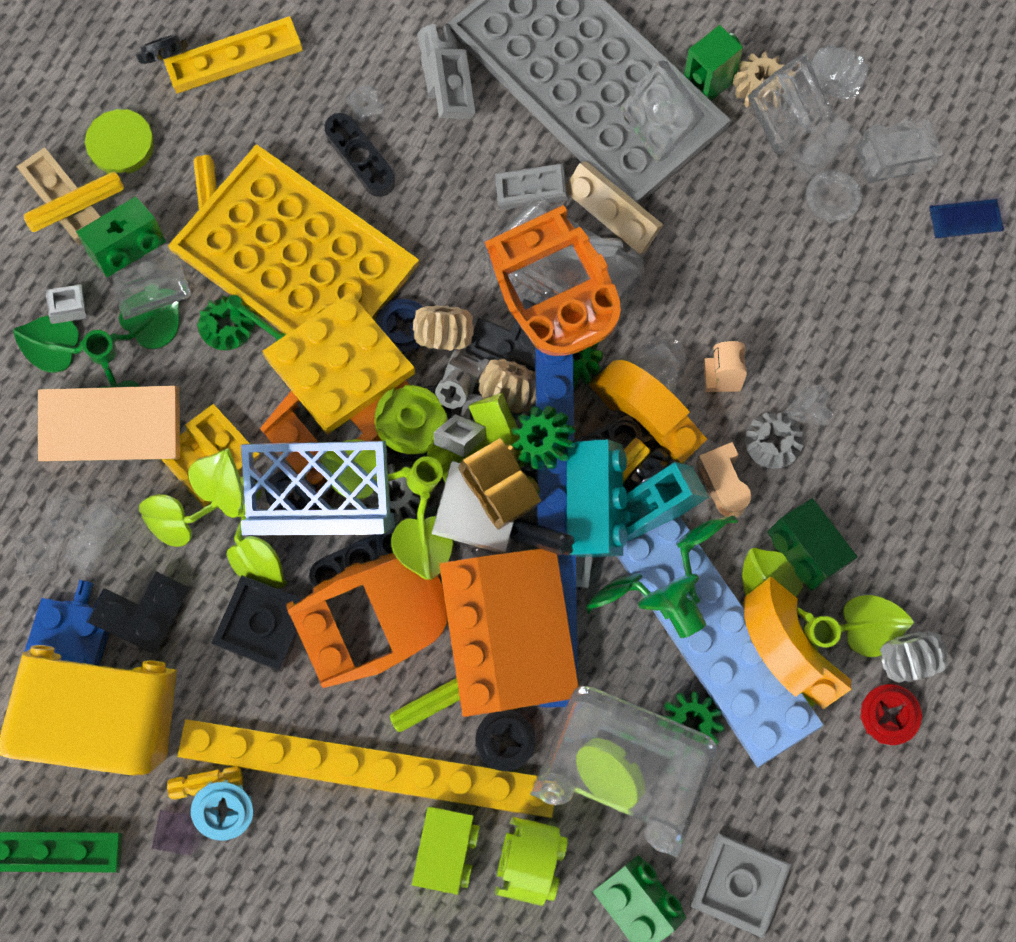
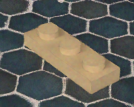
(52, 182)
(613, 207)

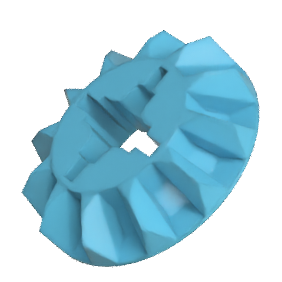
(208, 819)

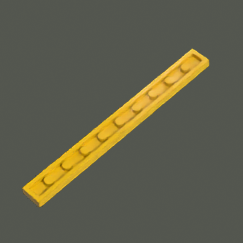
(361, 767)

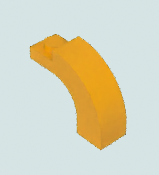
(647, 400)
(784, 648)

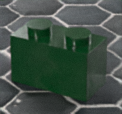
(811, 544)

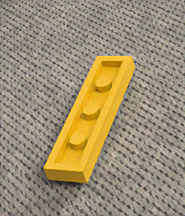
(233, 55)

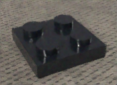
(258, 624)

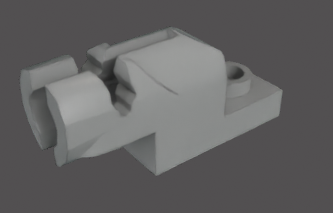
(446, 73)

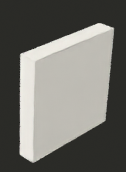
(463, 518)

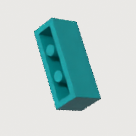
(596, 498)

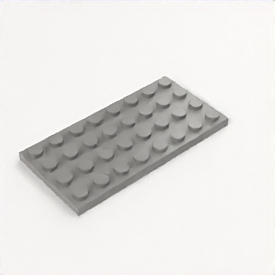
(574, 72)

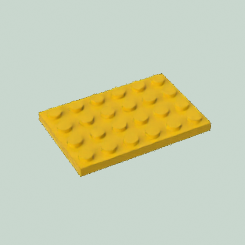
(289, 246)

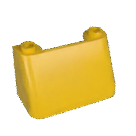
(89, 714)

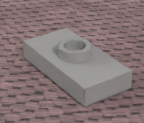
(522, 186)

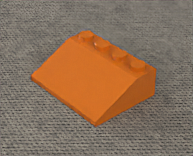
(509, 631)

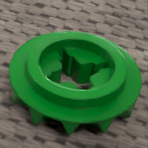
(231, 336)

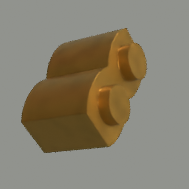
(500, 483)

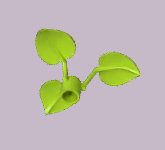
(216, 481)
(412, 538)
(868, 617)

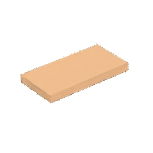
(109, 423)

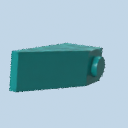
(662, 499)

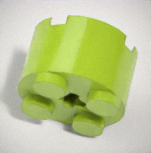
(530, 862)

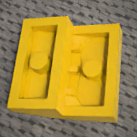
(203, 437)

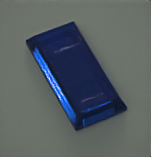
(966, 218)

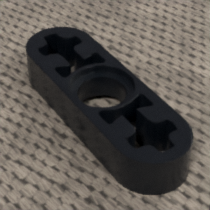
(359, 140)

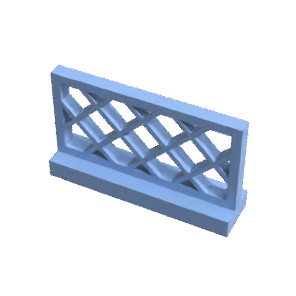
(325, 519)

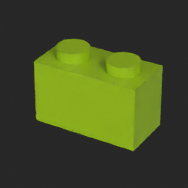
(444, 851)

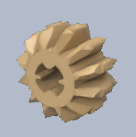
(753, 73)
(443, 327)
(511, 379)

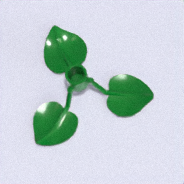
(52, 345)
(672, 598)

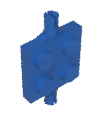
(65, 628)

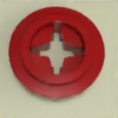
(908, 718)

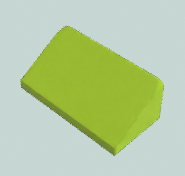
(497, 419)

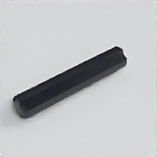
(542, 537)

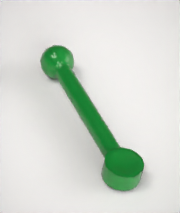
(235, 303)

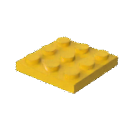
(338, 362)

